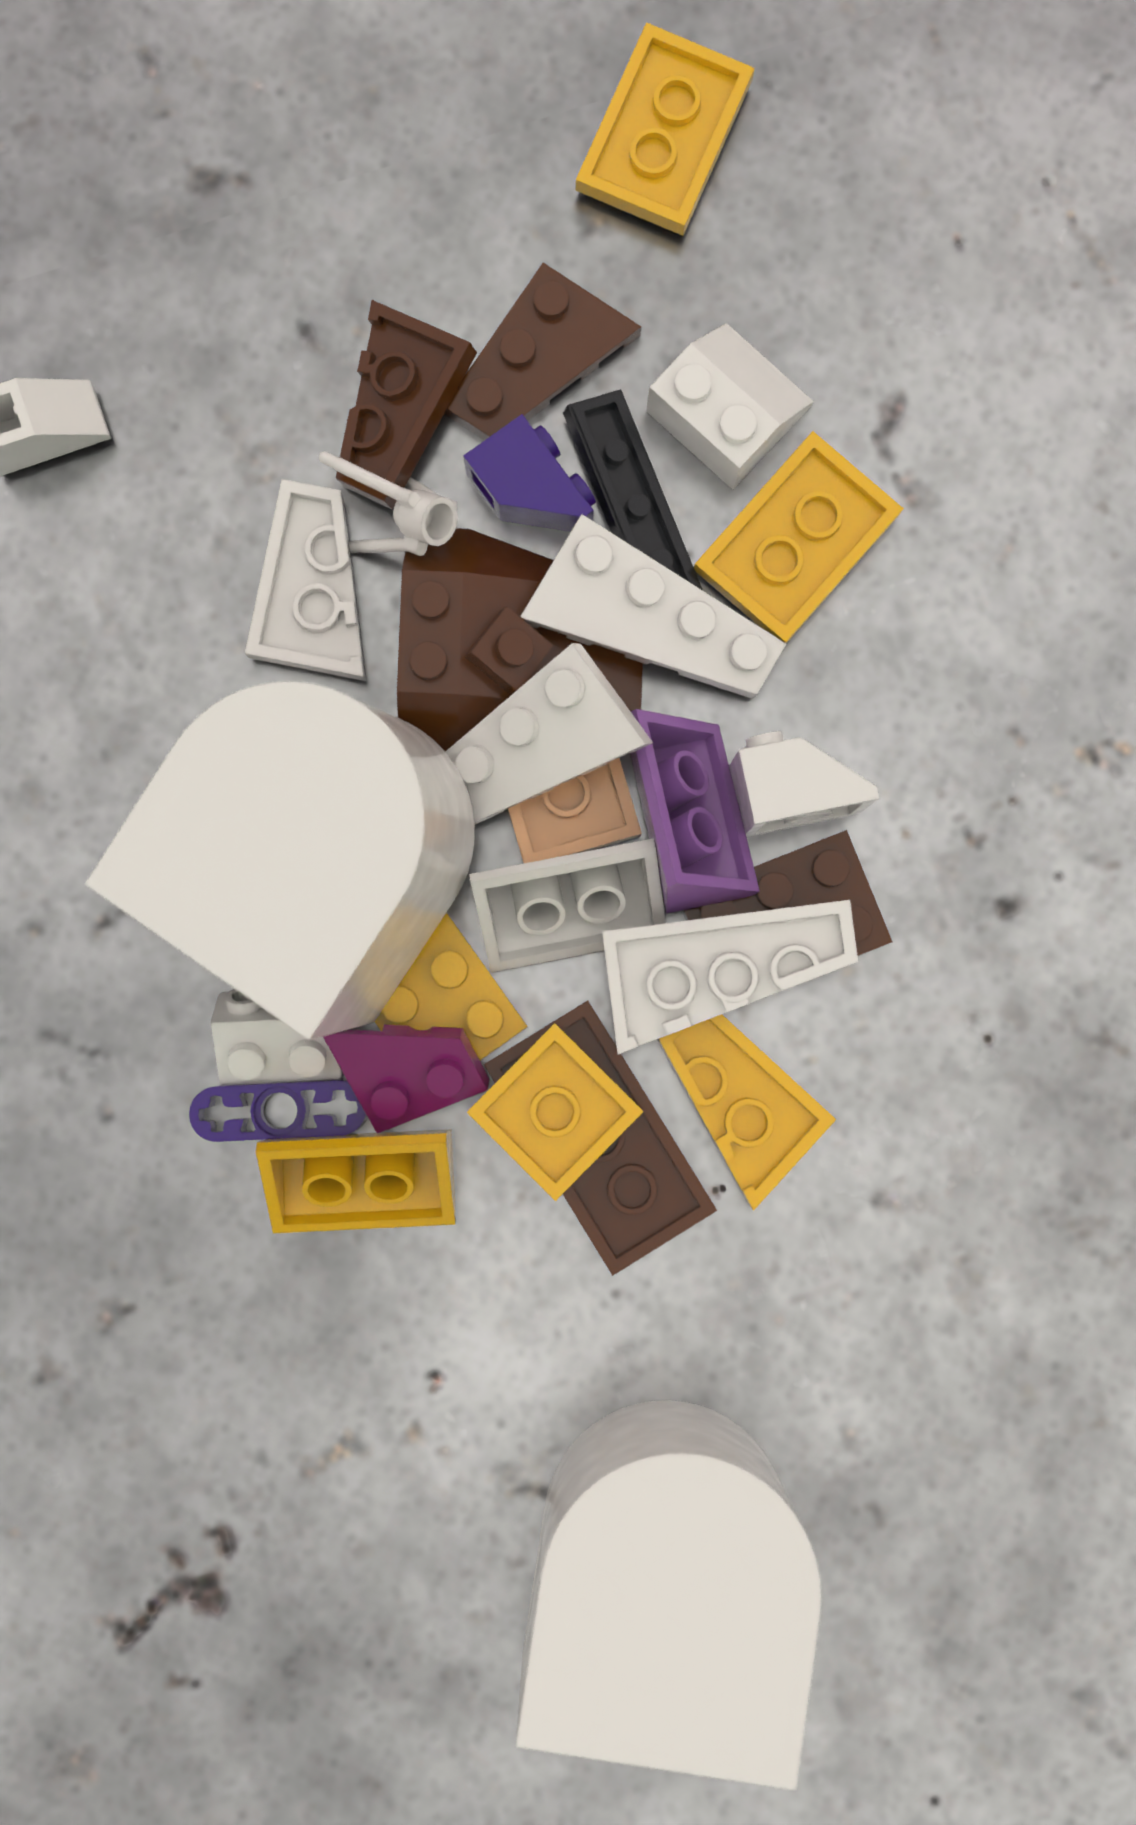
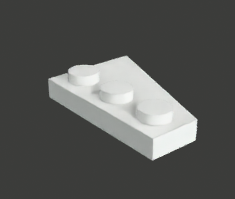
(306, 587)

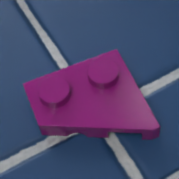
(407, 1070)

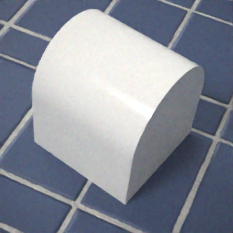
(297, 851)
(671, 1602)

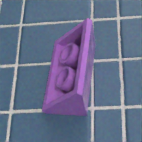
(692, 813)

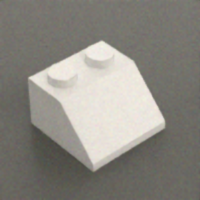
(726, 403)
(794, 785)

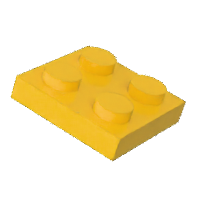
(555, 1111)

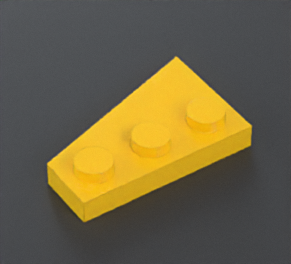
(747, 1104)

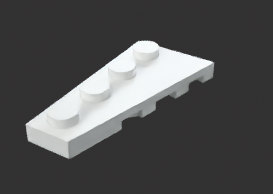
(545, 735)
(705, 967)

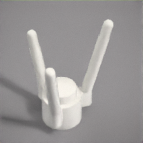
(418, 511)

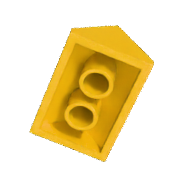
(358, 1181)

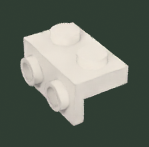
(262, 1049)

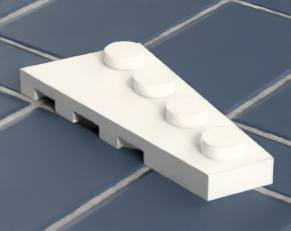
(633, 605)

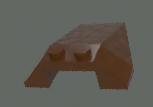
(445, 609)

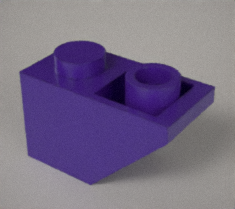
(524, 480)

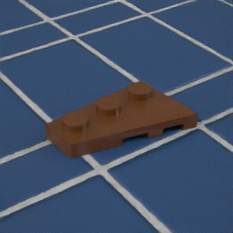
(537, 352)
(401, 396)

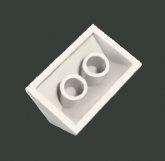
(565, 903)

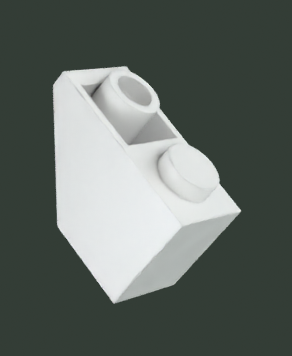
(47, 420)

